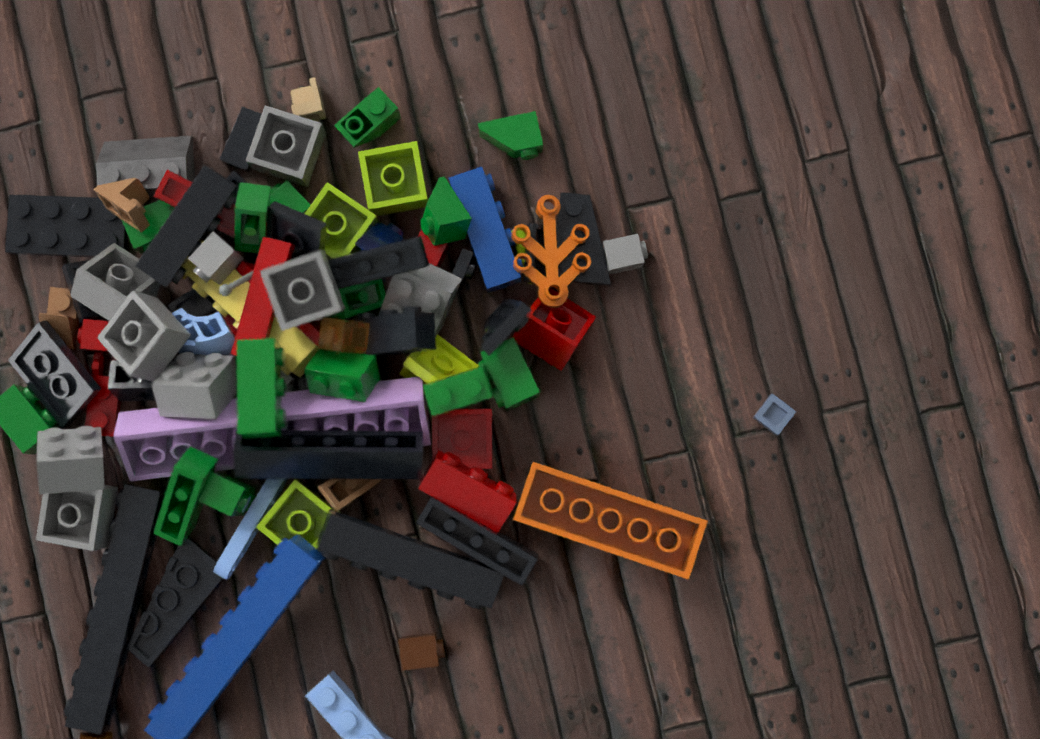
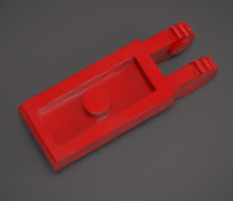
(104, 407)

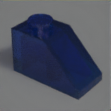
(379, 236)

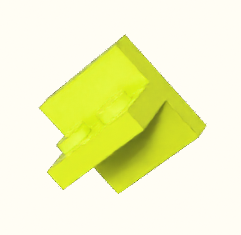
(437, 363)

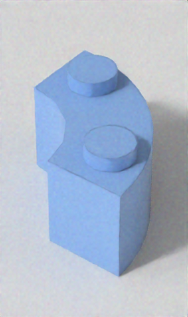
(208, 334)

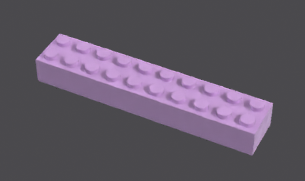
(155, 443)

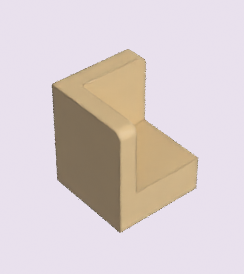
(308, 101)

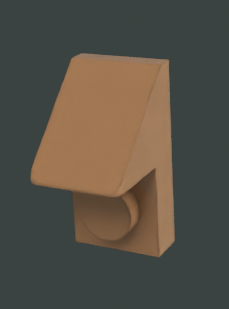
(125, 201)
(62, 316)
(343, 492)

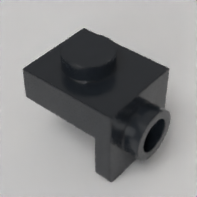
(465, 267)

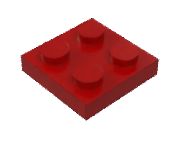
(465, 435)

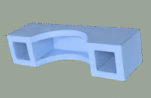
(342, 710)

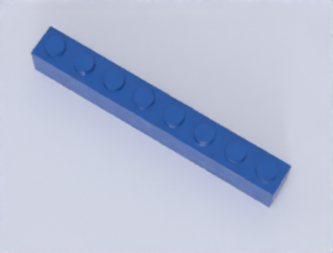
(236, 641)

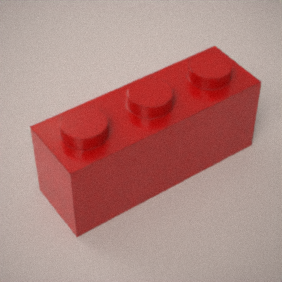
(468, 490)

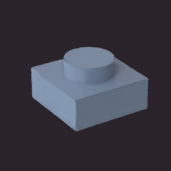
(774, 414)

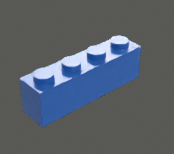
(486, 231)

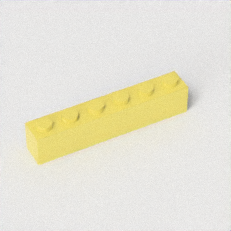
(297, 346)

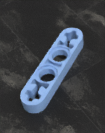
(247, 529)

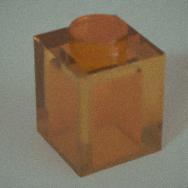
(343, 335)

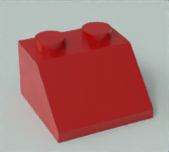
(554, 331)

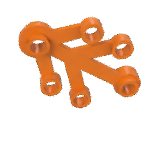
(550, 255)

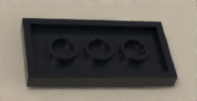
(61, 226)

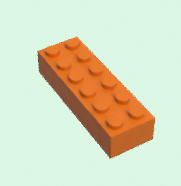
(610, 520)

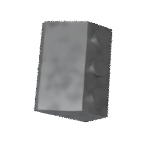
(145, 160)

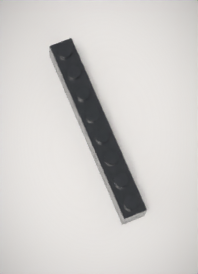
(115, 610)

